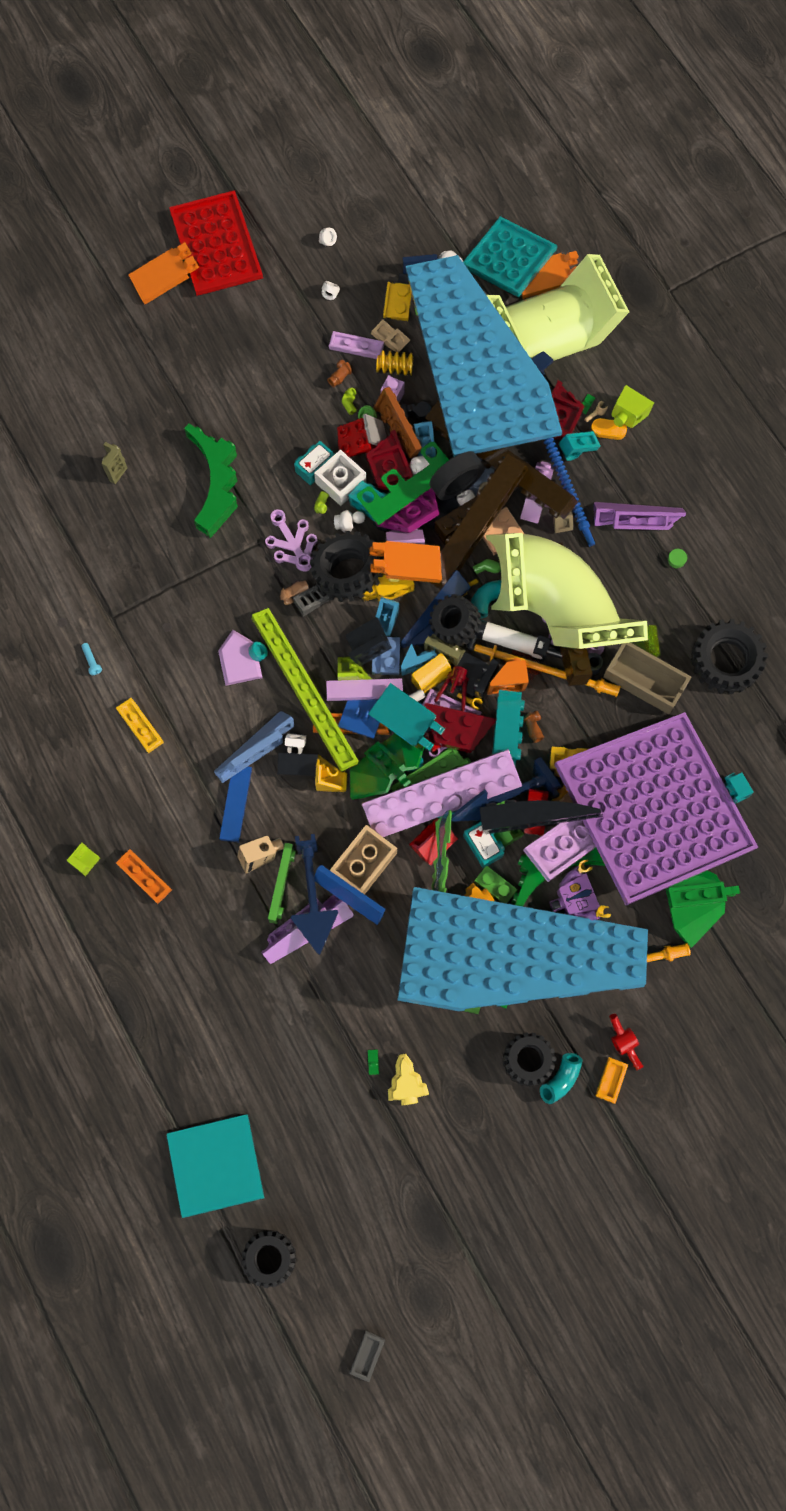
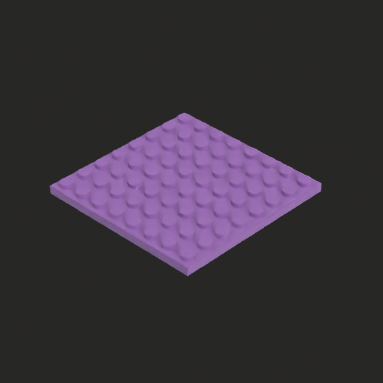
(659, 807)

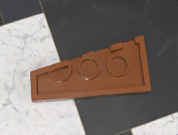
(395, 417)

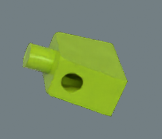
(631, 408)

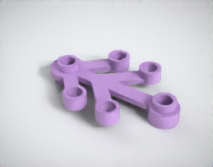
(292, 543)

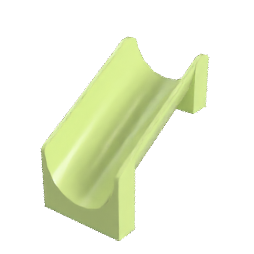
(567, 317)

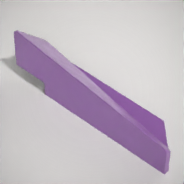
(636, 516)
(289, 938)

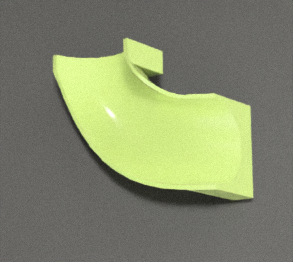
(562, 590)

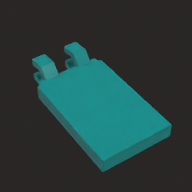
(405, 716)

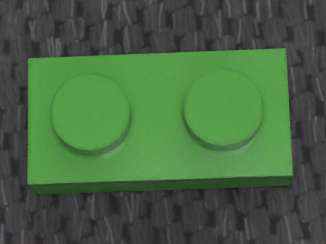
(496, 885)

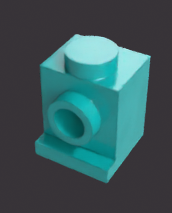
(738, 787)

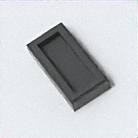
(367, 1356)

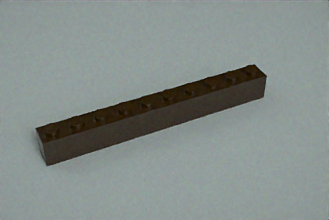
(533, 483)

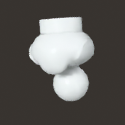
(345, 520)

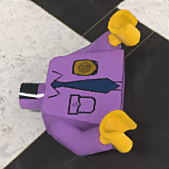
(577, 895)

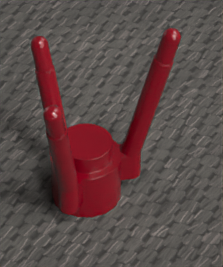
(457, 677)

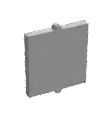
(374, 429)

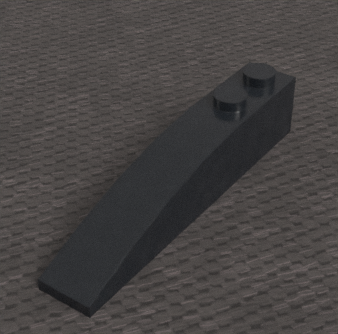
(532, 814)

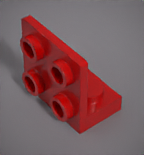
(353, 438)

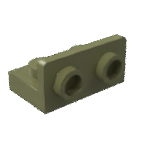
(113, 462)
(452, 653)

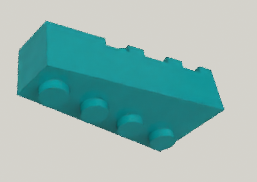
(508, 723)

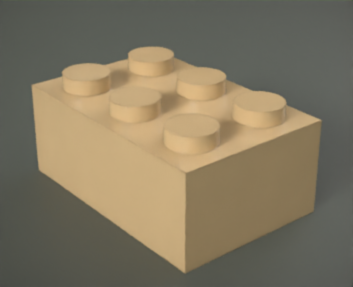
(364, 859)

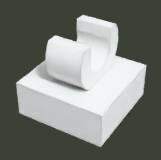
(295, 740)

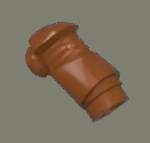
(340, 374)
(532, 727)

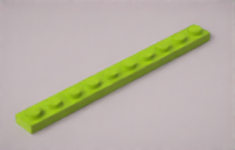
(305, 690)

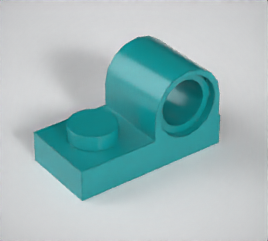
(575, 444)

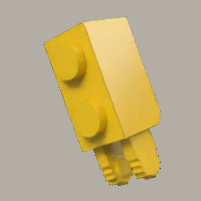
(389, 589)

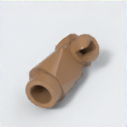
(295, 589)

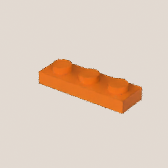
(143, 876)

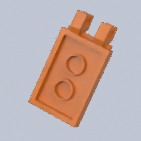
(163, 273)
(552, 274)
(407, 561)

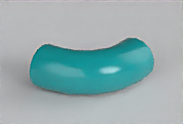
(485, 595)
(563, 1080)

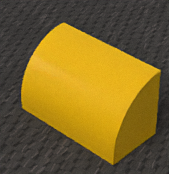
(431, 673)

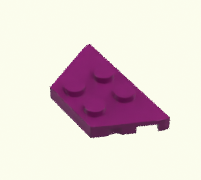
(414, 514)

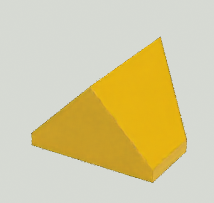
(329, 777)

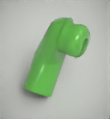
(488, 565)

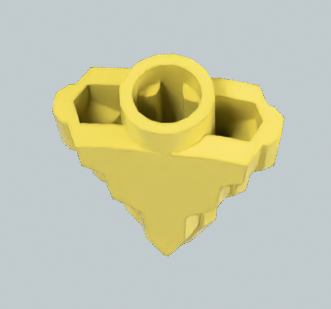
(406, 1083)

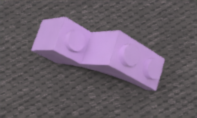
(531, 511)

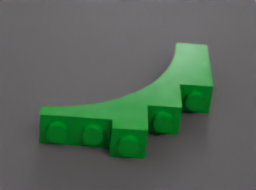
(220, 500)
(534, 878)

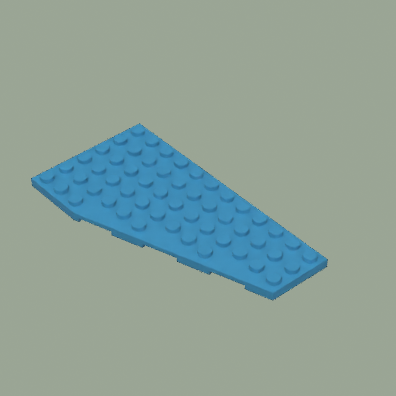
(480, 370)
(500, 954)

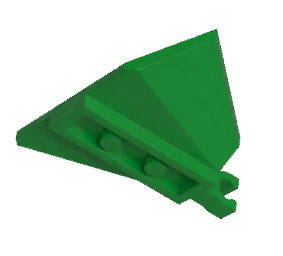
(382, 765)
(697, 905)

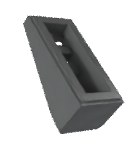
(311, 606)

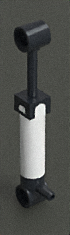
(522, 642)

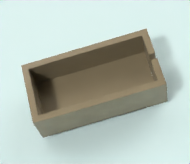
(647, 677)

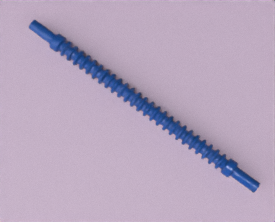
(581, 519)

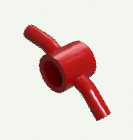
(625, 1041)

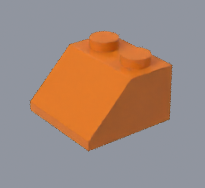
(511, 677)

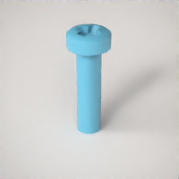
(94, 668)

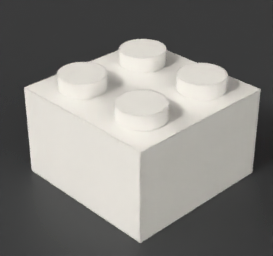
(339, 477)

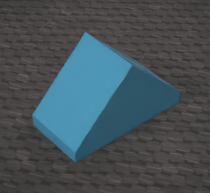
(387, 614)

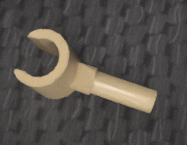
(598, 411)

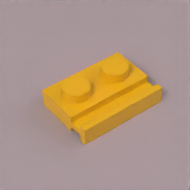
(397, 301)

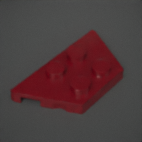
(567, 409)
(388, 456)
(462, 729)

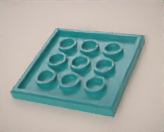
(509, 256)
(215, 1166)

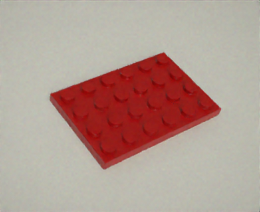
(218, 242)

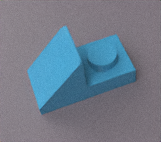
(425, 434)
(413, 662)

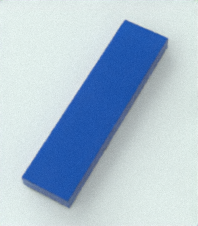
(235, 806)
(349, 894)

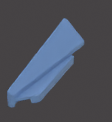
(256, 747)

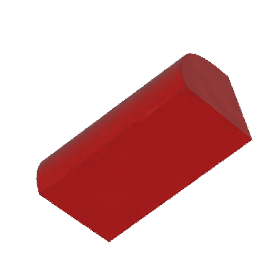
(426, 843)

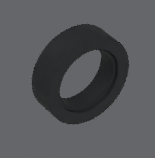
(456, 475)

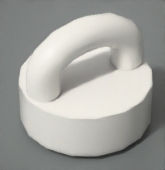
(327, 236)
(331, 288)
(465, 497)

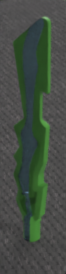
(443, 832)

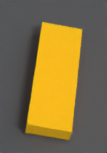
(139, 725)

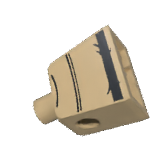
(258, 853)

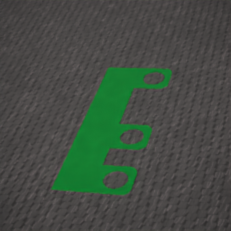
(404, 491)

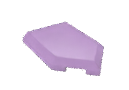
(236, 661)

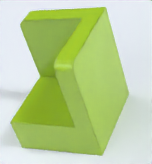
(83, 859)

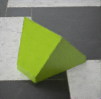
(350, 670)

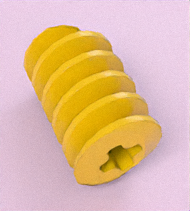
(394, 362)

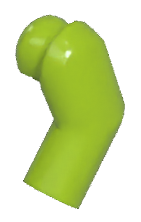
(348, 399)
(320, 506)

